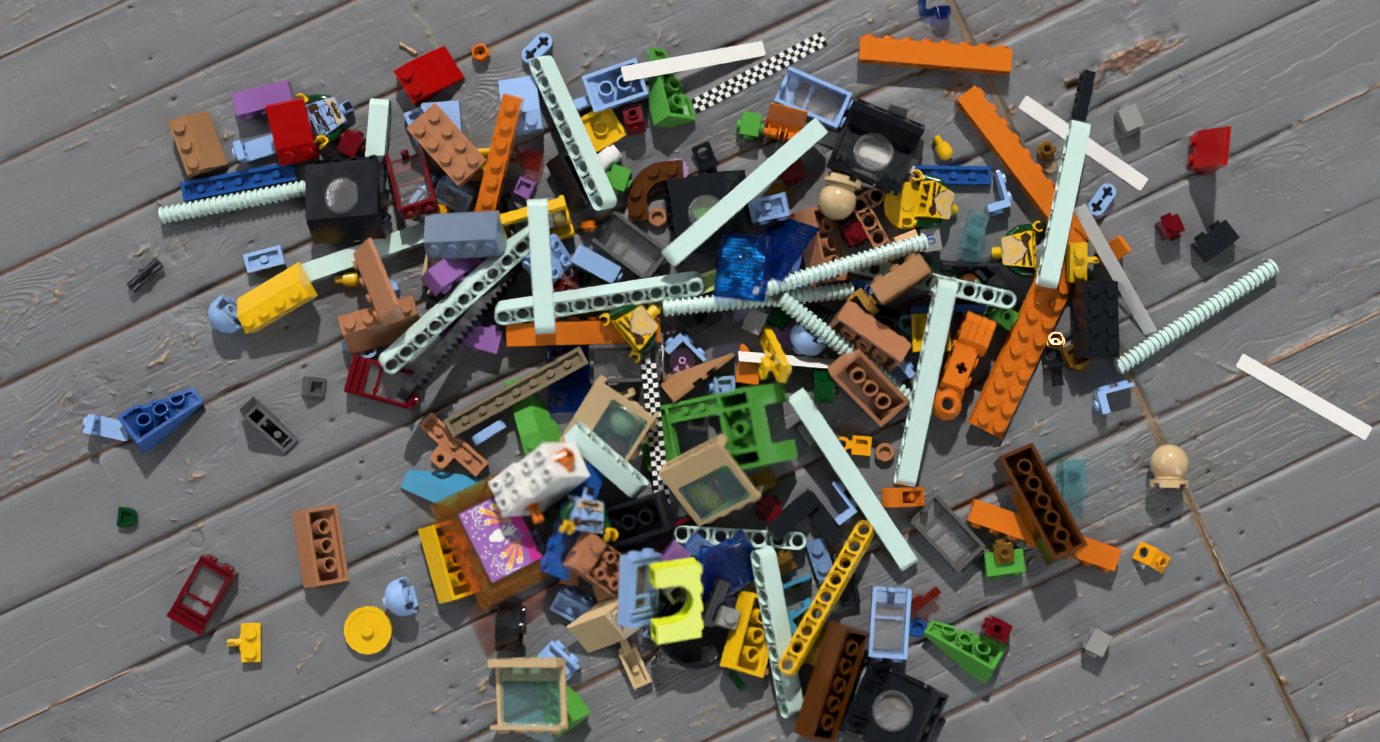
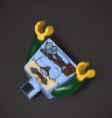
(327, 116)
(586, 515)

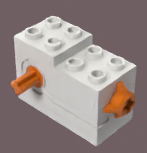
(539, 480)

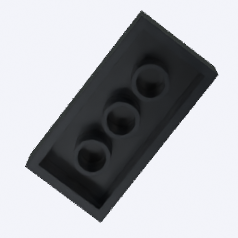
(1095, 319)
(639, 518)

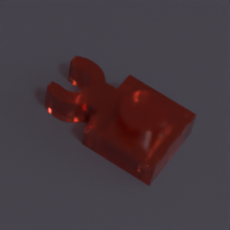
(529, 159)
(566, 282)
(921, 600)

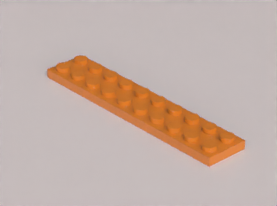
(1019, 356)

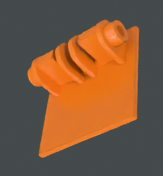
(783, 122)

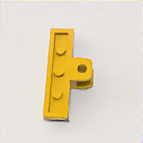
(775, 358)

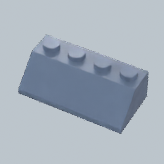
(464, 235)

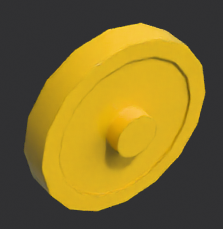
(902, 205)
(368, 629)

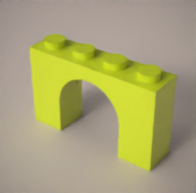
(688, 621)

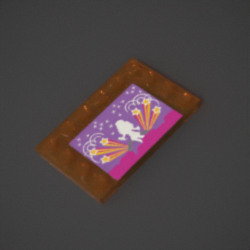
(490, 549)

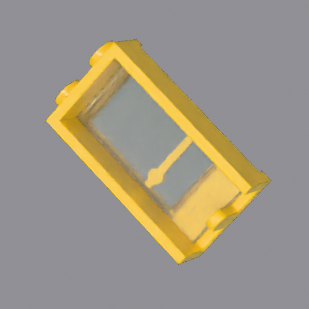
(558, 214)

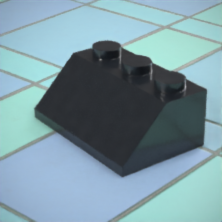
(568, 182)

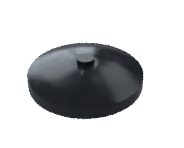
(695, 652)

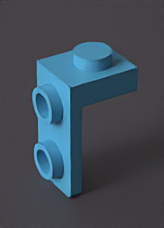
(802, 580)
(792, 614)

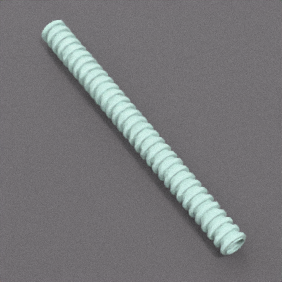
(233, 202)
(843, 265)
(718, 303)
(1195, 316)
(829, 336)

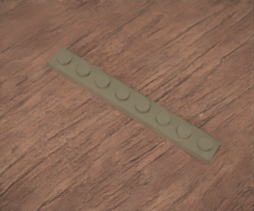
(516, 392)

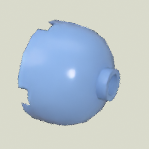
(223, 315)
(805, 342)
(400, 597)

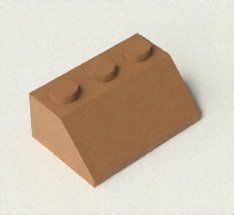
(198, 143)
(900, 278)

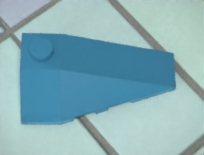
(436, 485)

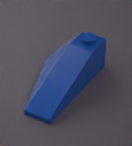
(154, 421)

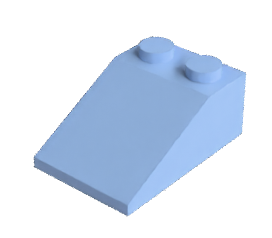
(609, 90)
(531, 115)

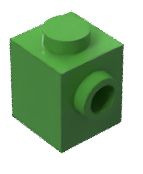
(750, 126)
(619, 179)
(1004, 317)

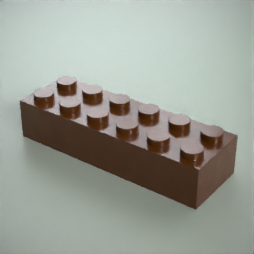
(1040, 504)
(831, 682)

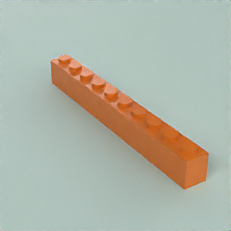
(1013, 156)

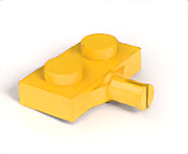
(1078, 261)
(248, 642)

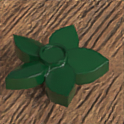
(584, 280)

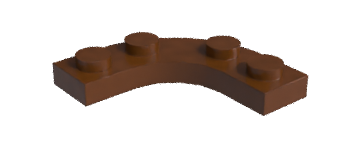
(645, 182)

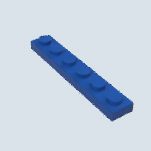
(238, 181)

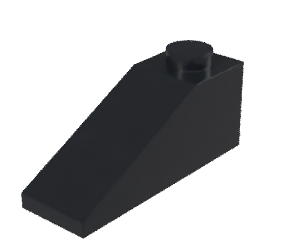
(267, 424)

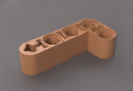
(867, 212)

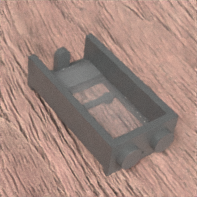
(631, 246)
(615, 365)
(947, 534)

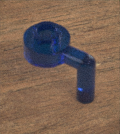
(939, 12)

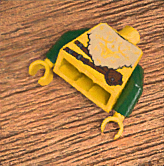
(933, 202)
(1019, 250)
(635, 326)

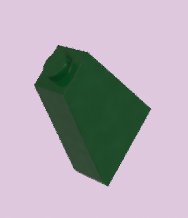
(822, 386)

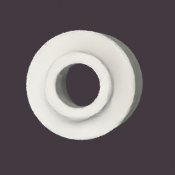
(609, 156)

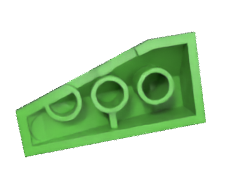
(666, 98)
(971, 652)

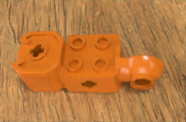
(969, 341)

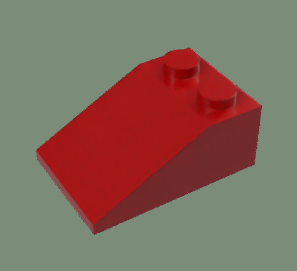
(428, 75)
(292, 132)
(1209, 149)

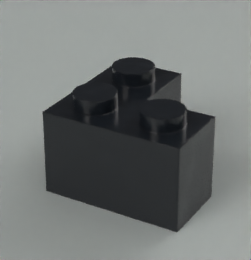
(509, 625)

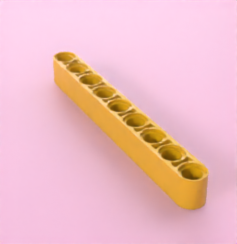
(826, 607)

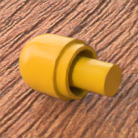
(943, 149)
(349, 279)

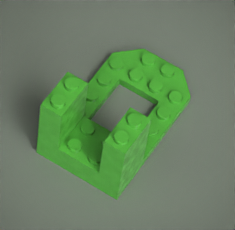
(742, 422)

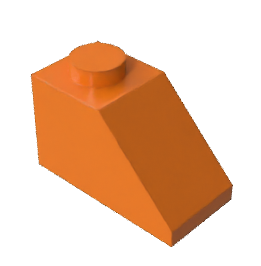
(1119, 248)
(747, 371)
(903, 496)

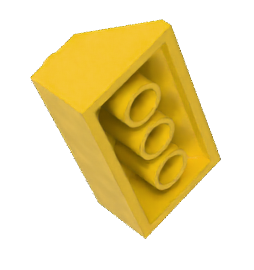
(274, 299)
(444, 569)
(747, 646)

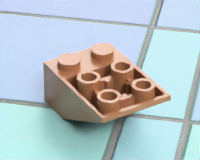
(595, 562)

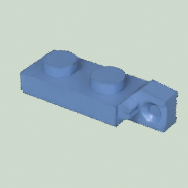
(819, 558)

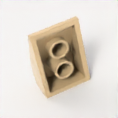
(599, 626)

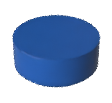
(917, 627)

